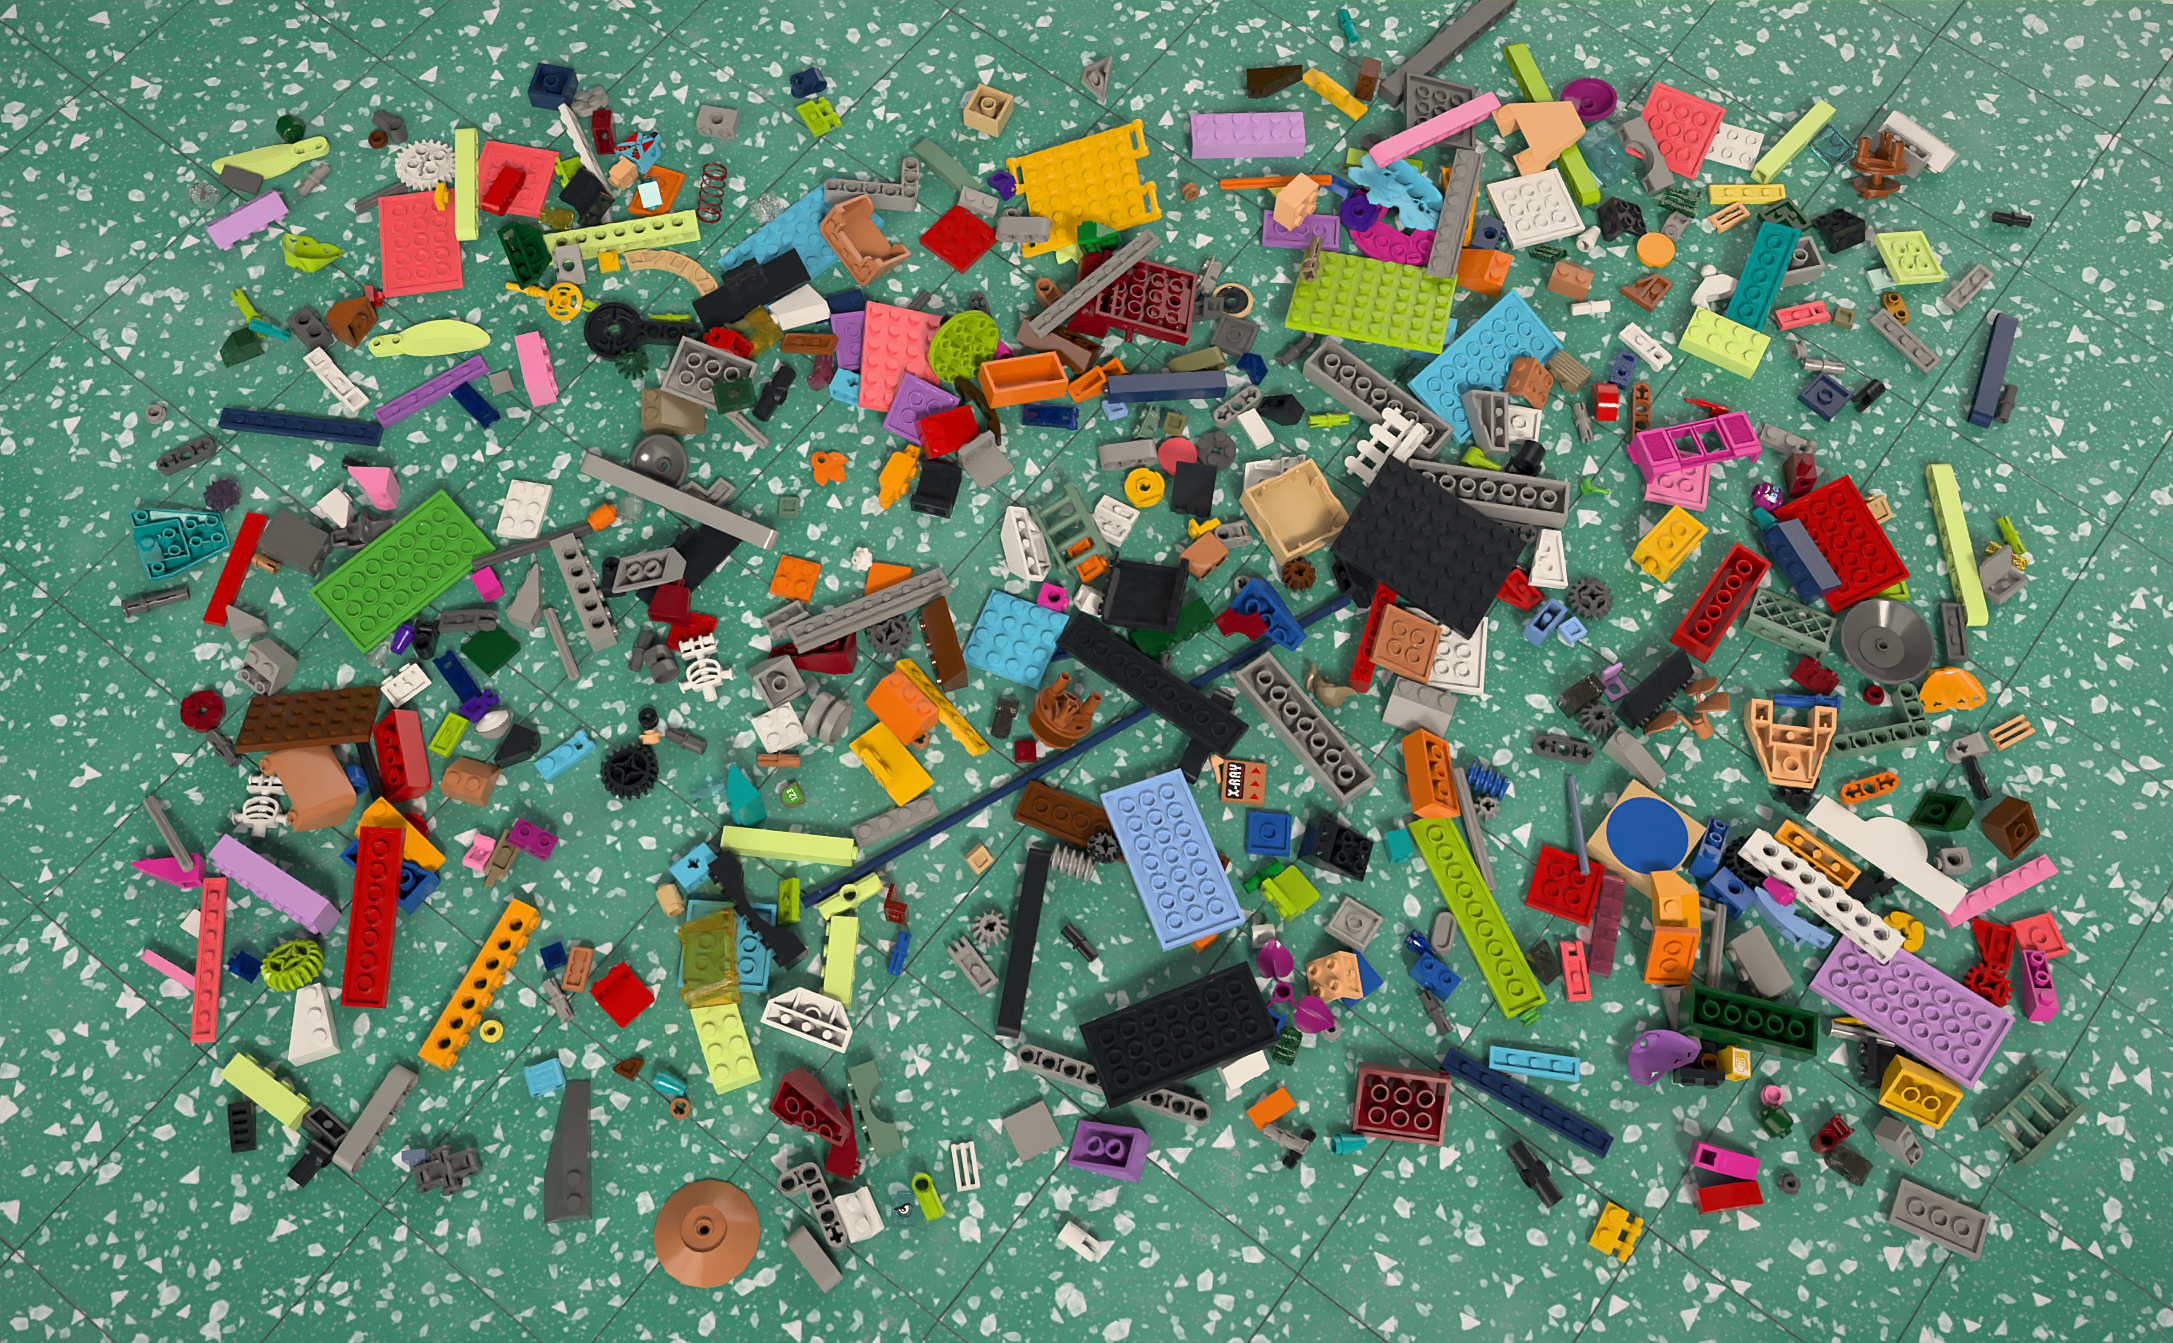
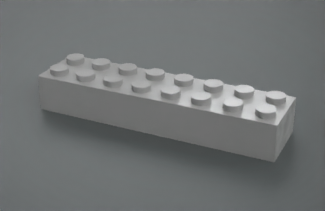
(1369, 393)
(1502, 494)
(1304, 730)

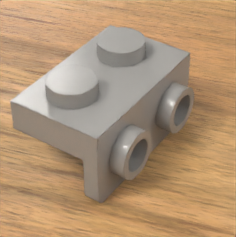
(778, 621)

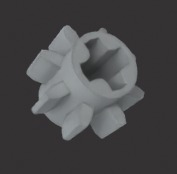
(1491, 806)

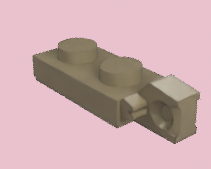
(500, 860)

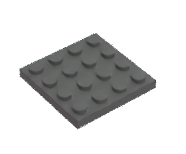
(1431, 97)

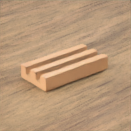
(1718, 224)
(2023, 725)

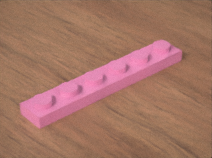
(2000, 890)

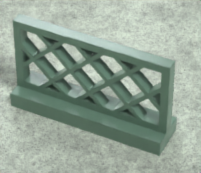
(1786, 635)

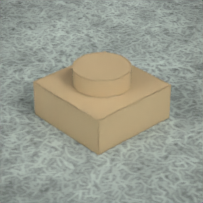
(978, 858)

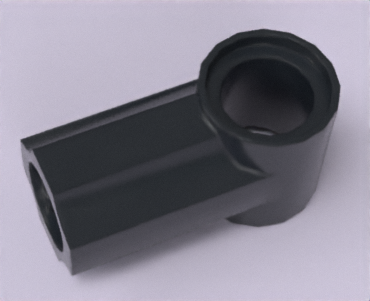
(315, 1156)

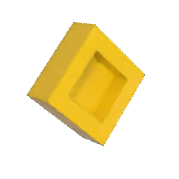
(442, 196)
(608, 261)

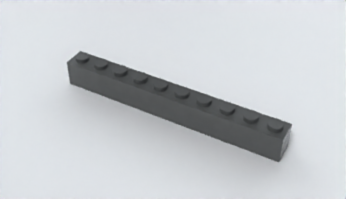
(1446, 46)

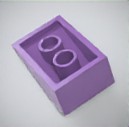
(1109, 1150)

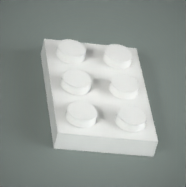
(524, 510)

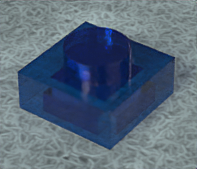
(554, 956)

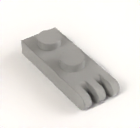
(972, 966)

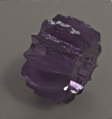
(222, 495)

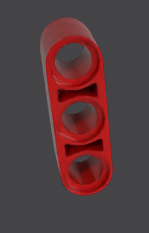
(503, 190)

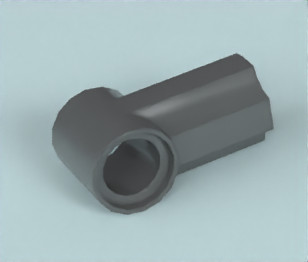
(391, 126)

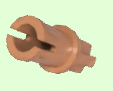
(778, 760)

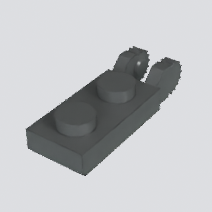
(467, 620)

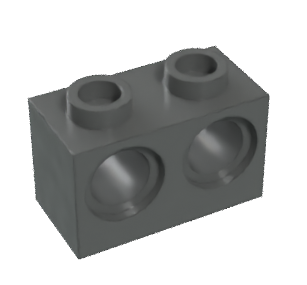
(310, 330)

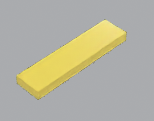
(1746, 194)

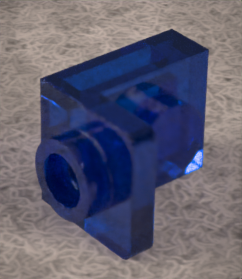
(1254, 367)
(244, 966)

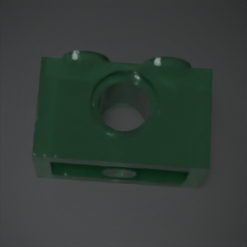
(728, 404)

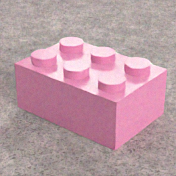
(537, 368)

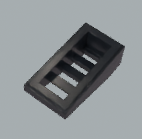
(234, 1127)

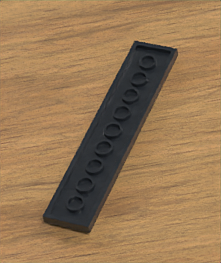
(1152, 686)

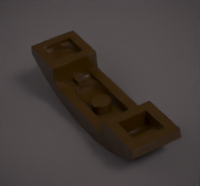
(970, 392)

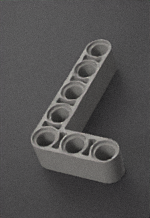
(883, 195)

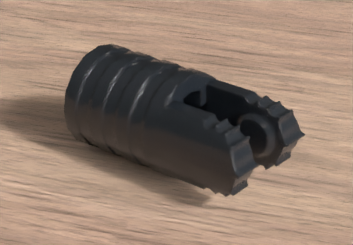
(1868, 394)

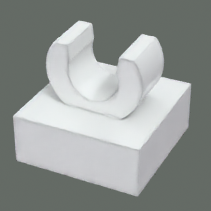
(1262, 934)

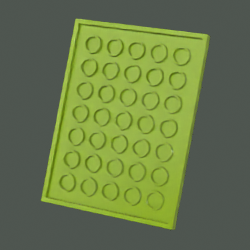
(1373, 302)

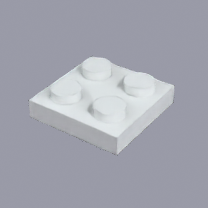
(779, 729)

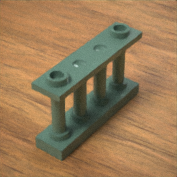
(1091, 530)
(2042, 1141)

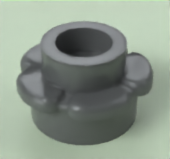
(1784, 1188)

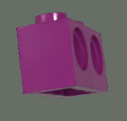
(532, 839)

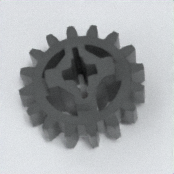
(1591, 598)
(895, 641)

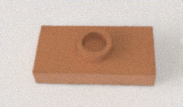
(578, 969)

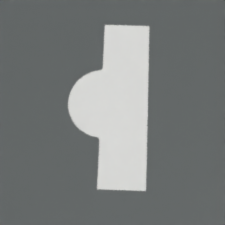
(1892, 848)

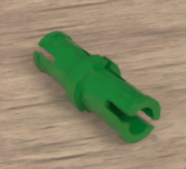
(1261, 875)

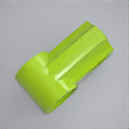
(1475, 459)
(928, 1199)

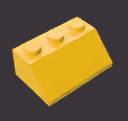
(1919, 1092)

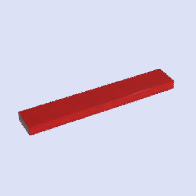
(235, 568)

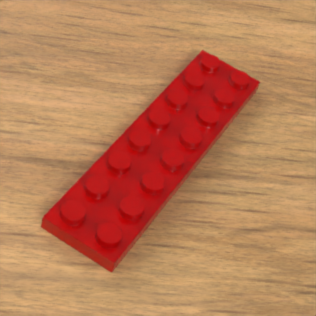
(373, 917)

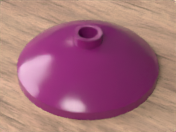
(1591, 98)

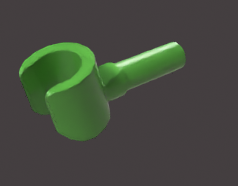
(1588, 488)

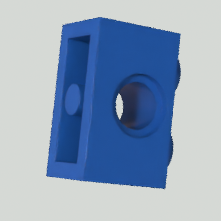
(1731, 891)
(1435, 977)

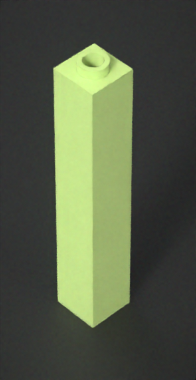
(1792, 143)
(789, 846)

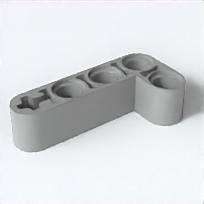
(819, 1207)

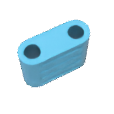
(544, 1077)

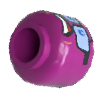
(1766, 496)

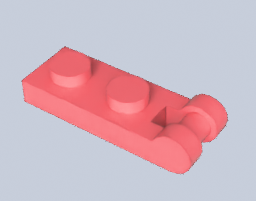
(1801, 315)
(1574, 971)

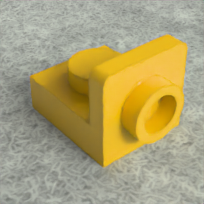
(1197, 532)

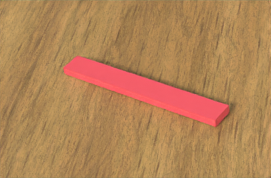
(209, 960)

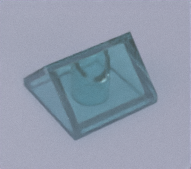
(1832, 146)

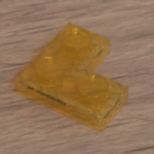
(765, 330)

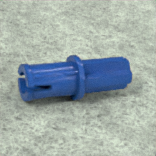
(898, 953)

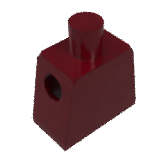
(603, 123)
(1799, 474)
(671, 604)

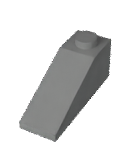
(1634, 758)

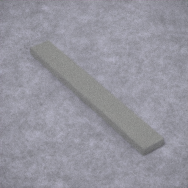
(1093, 284)

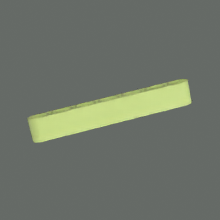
(466, 184)

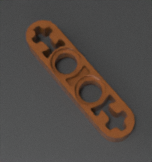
(1635, 416)

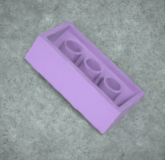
(246, 219)

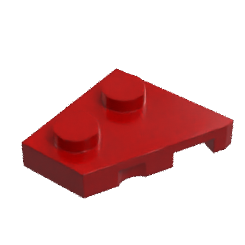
(1518, 592)
(1994, 943)

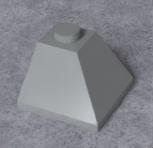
(776, 681)

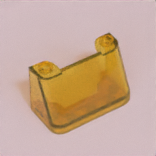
(710, 960)

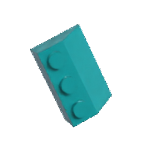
(743, 800)

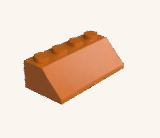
(1430, 775)

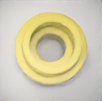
(489, 1025)

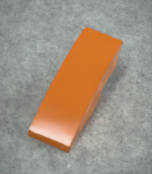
(1092, 382)

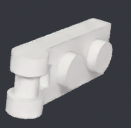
(1645, 347)

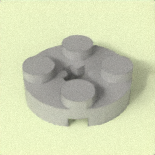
(589, 101)

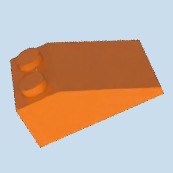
(1483, 270)

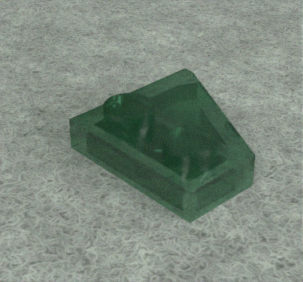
(1682, 201)

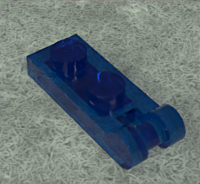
(475, 405)
(1050, 416)
(457, 677)

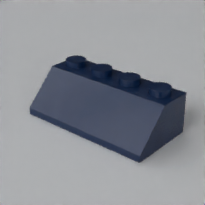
(1800, 560)

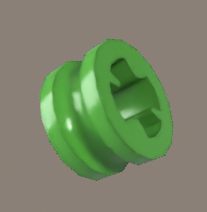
(1530, 1017)

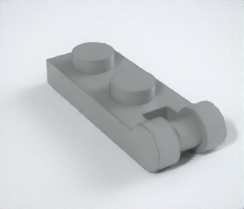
(1784, 441)

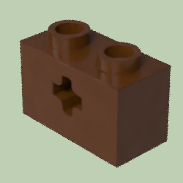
(1367, 79)

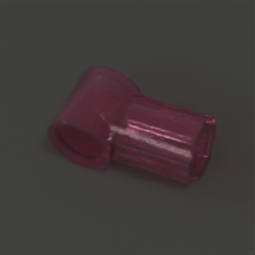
(821, 373)

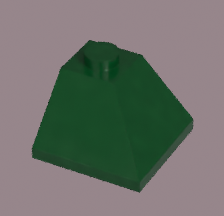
(1942, 812)

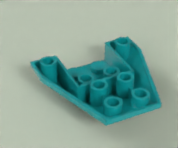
(176, 540)

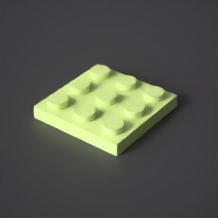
(1909, 257)

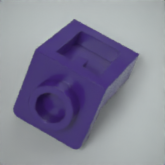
(1003, 182)

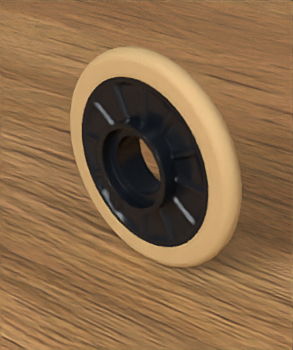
(1238, 292)

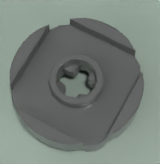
(1220, 441)

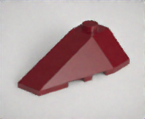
(830, 658)
(806, 1104)

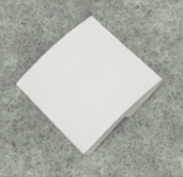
(1115, 519)

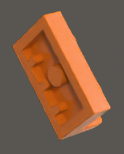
(1093, 566)

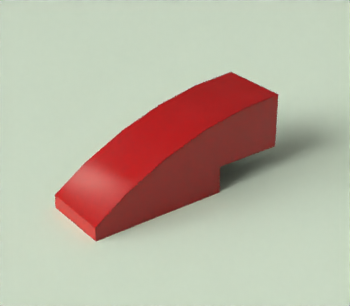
(1727, 1197)

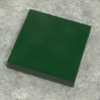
(490, 650)

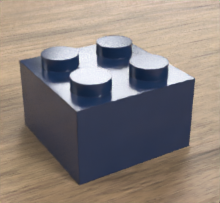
(552, 86)

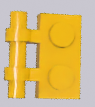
(1609, 1228)

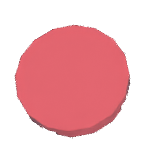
(1176, 450)

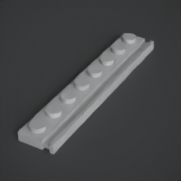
(1455, 214)
(869, 610)

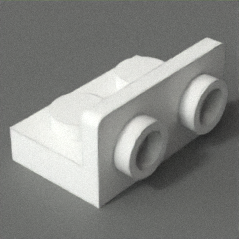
(405, 685)
(859, 1215)

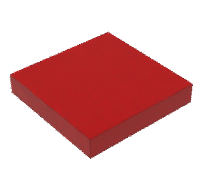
(698, 626)

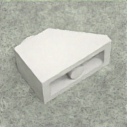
(337, 508)

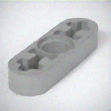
(1240, 399)

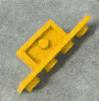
(1334, 93)

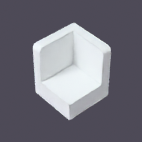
(1088, 600)

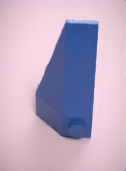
(1264, 599)

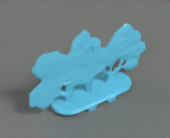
(1400, 189)

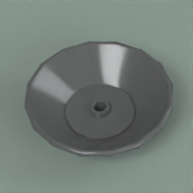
(1895, 627)

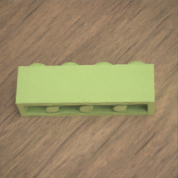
(841, 959)
(266, 1091)

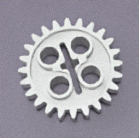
(425, 164)

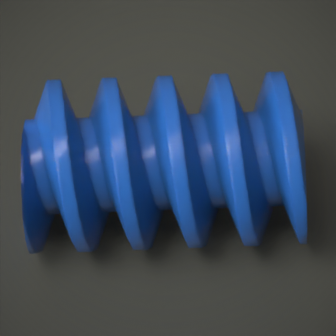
(1487, 781)

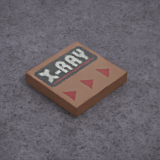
(1243, 782)

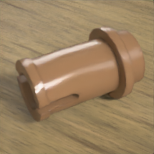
(260, 560)

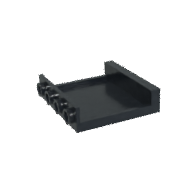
(1143, 595)

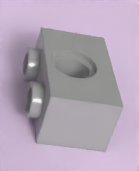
(718, 122)
(572, 253)

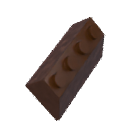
(1070, 346)
(944, 646)

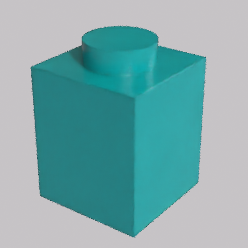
(1398, 846)

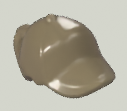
(1325, 690)

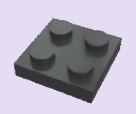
(1234, 335)

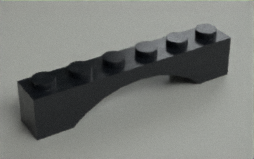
(783, 944)

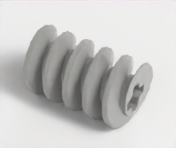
(1072, 863)

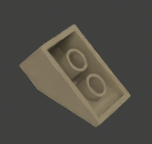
(670, 414)

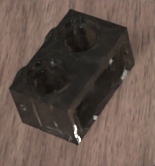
(1580, 694)

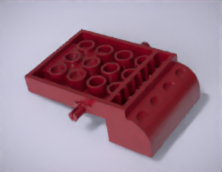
(1137, 301)

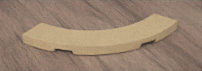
(673, 263)

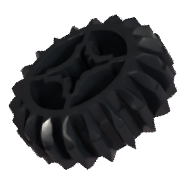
(627, 787)
(1731, 864)

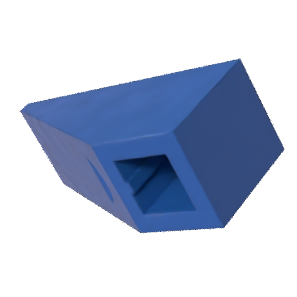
(1709, 849)

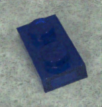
(1623, 369)

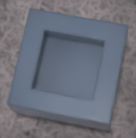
(415, 1157)

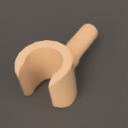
(1214, 762)

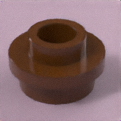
(377, 139)
(1709, 1057)

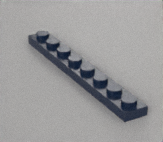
(301, 427)
(1527, 1103)

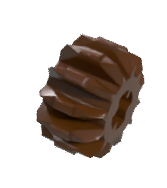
(1304, 580)

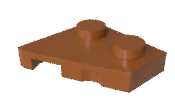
(1648, 291)

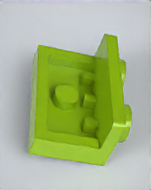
(567, 169)

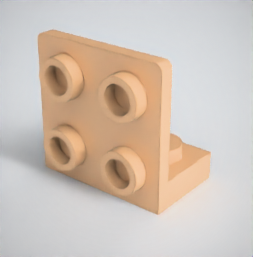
(1334, 977)

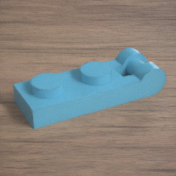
(565, 756)

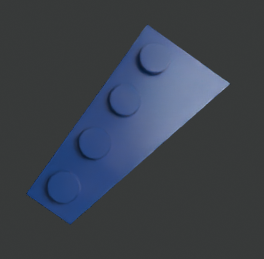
(414, 883)

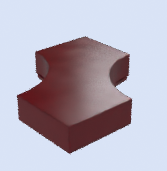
(1231, 623)

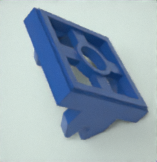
(1340, 186)

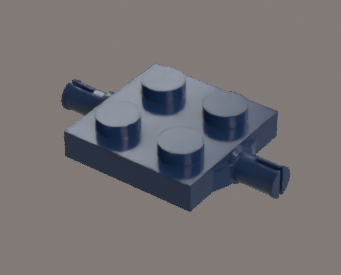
(845, 303)

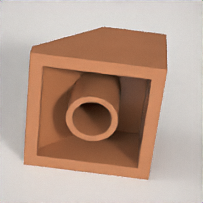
(1570, 279)
(470, 781)

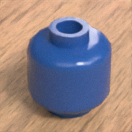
(357, 778)

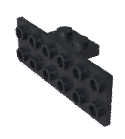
(749, 287)
(702, 554)

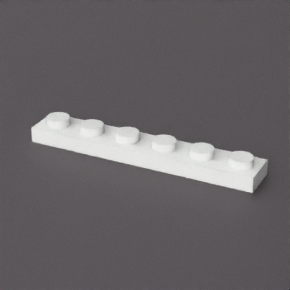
(581, 143)

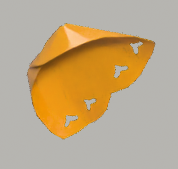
(1948, 688)

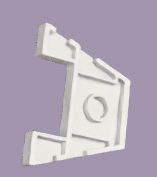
(1262, 470)

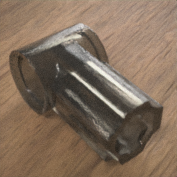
(1005, 711)

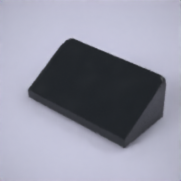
(325, 1126)

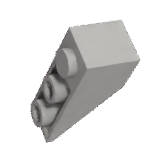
(528, 605)

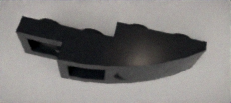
(1865, 892)

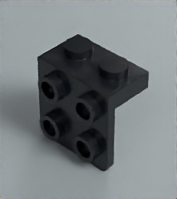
(1619, 217)
(1842, 229)
(1874, 1060)
(1690, 1075)

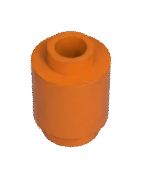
(602, 517)

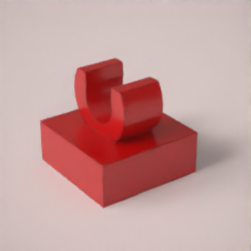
(374, 298)

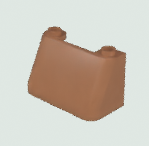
(859, 241)
(314, 785)

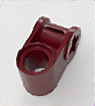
(1833, 1132)

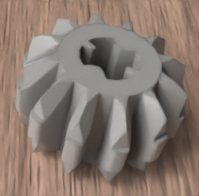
(983, 934)

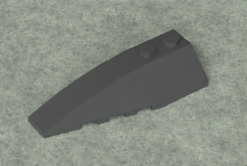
(569, 1162)

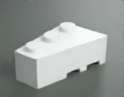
(313, 1027)

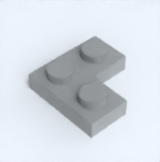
(718, 493)

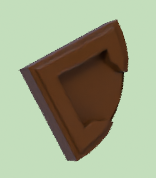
(629, 1069)

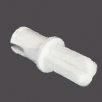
(1590, 307)

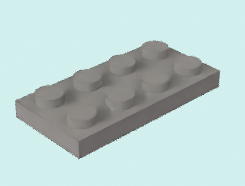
(1938, 1219)

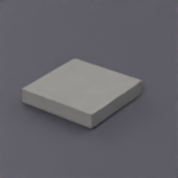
(1354, 924)
(1032, 1131)

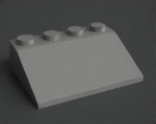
(702, 366)

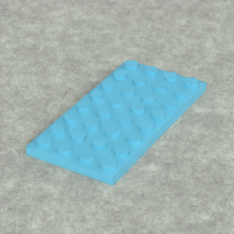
(792, 229)
(1483, 360)

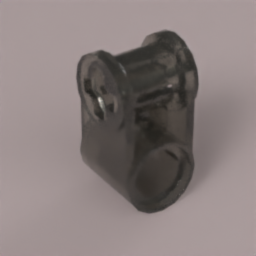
(1848, 1164)

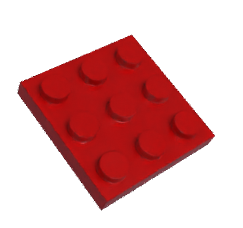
(959, 238)
(1561, 888)

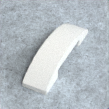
(335, 380)

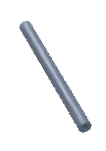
(1578, 828)

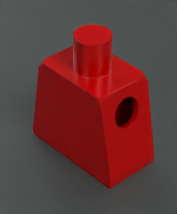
(724, 340)

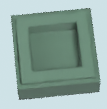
(789, 507)

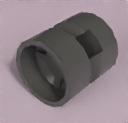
(660, 663)

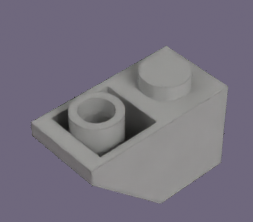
(1898, 1141)

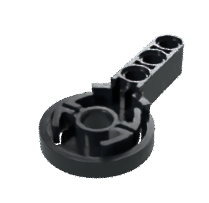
(632, 334)

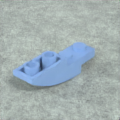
(1790, 926)

